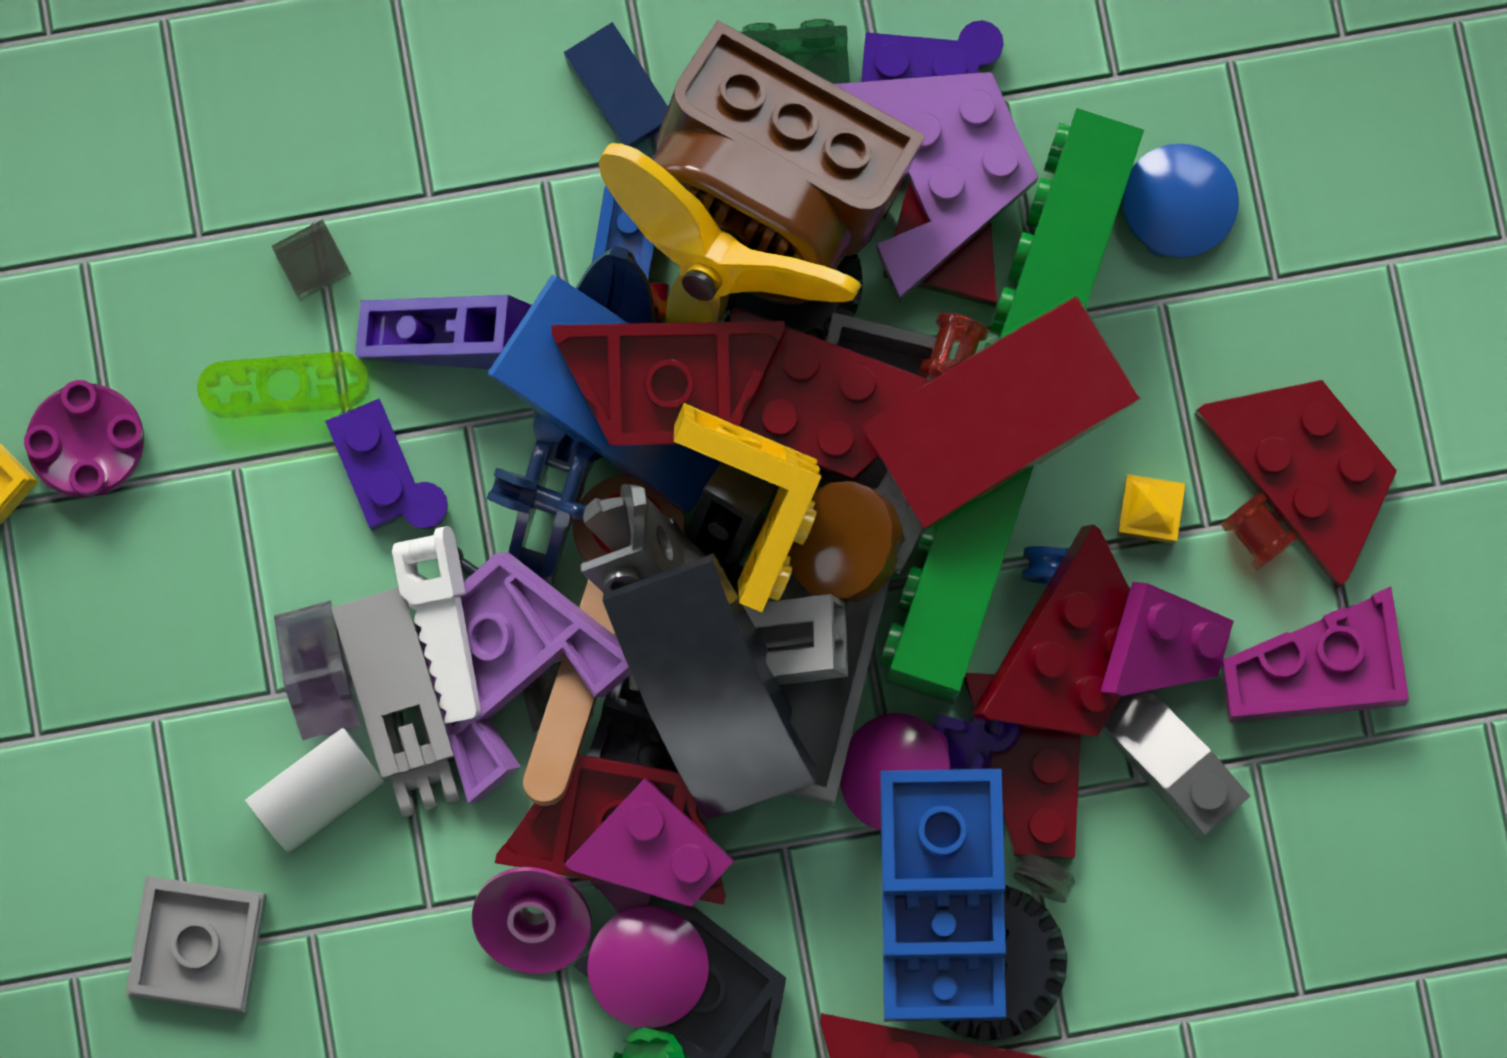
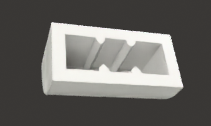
(315, 790)

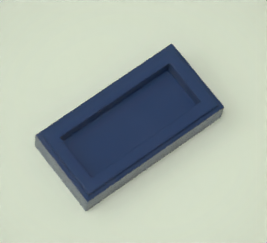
(618, 85)

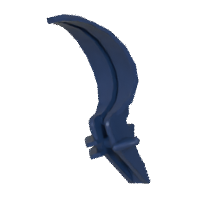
(623, 289)

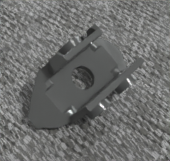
(633, 532)

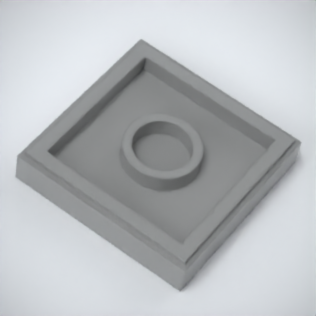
(196, 944)

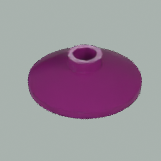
(527, 939)

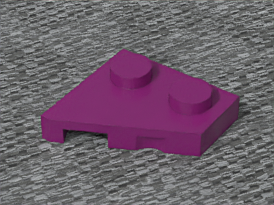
(1164, 642)
(652, 849)

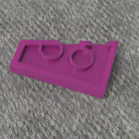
(1326, 667)

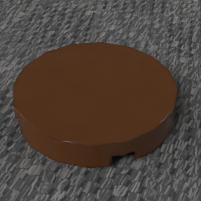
(849, 543)

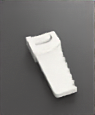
(441, 619)

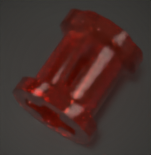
(951, 329)
(1259, 531)

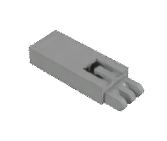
(802, 638)
(389, 678)

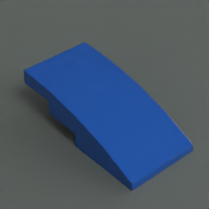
(541, 378)
(942, 895)

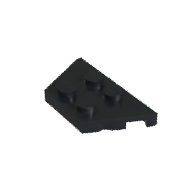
(739, 1001)

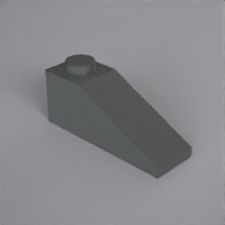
(1174, 762)

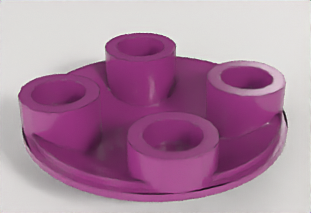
(84, 440)
(888, 744)
(648, 967)

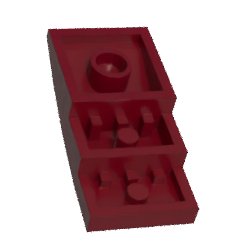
(1001, 412)

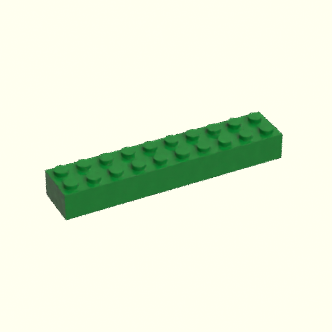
(1051, 267)

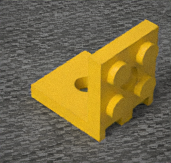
(790, 512)

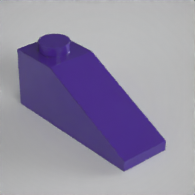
(438, 329)

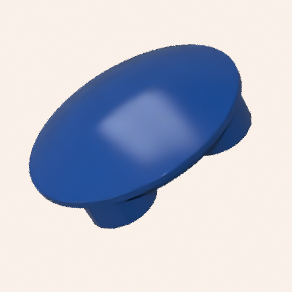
(1180, 200)

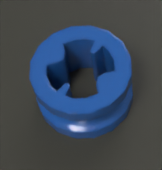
(1042, 563)

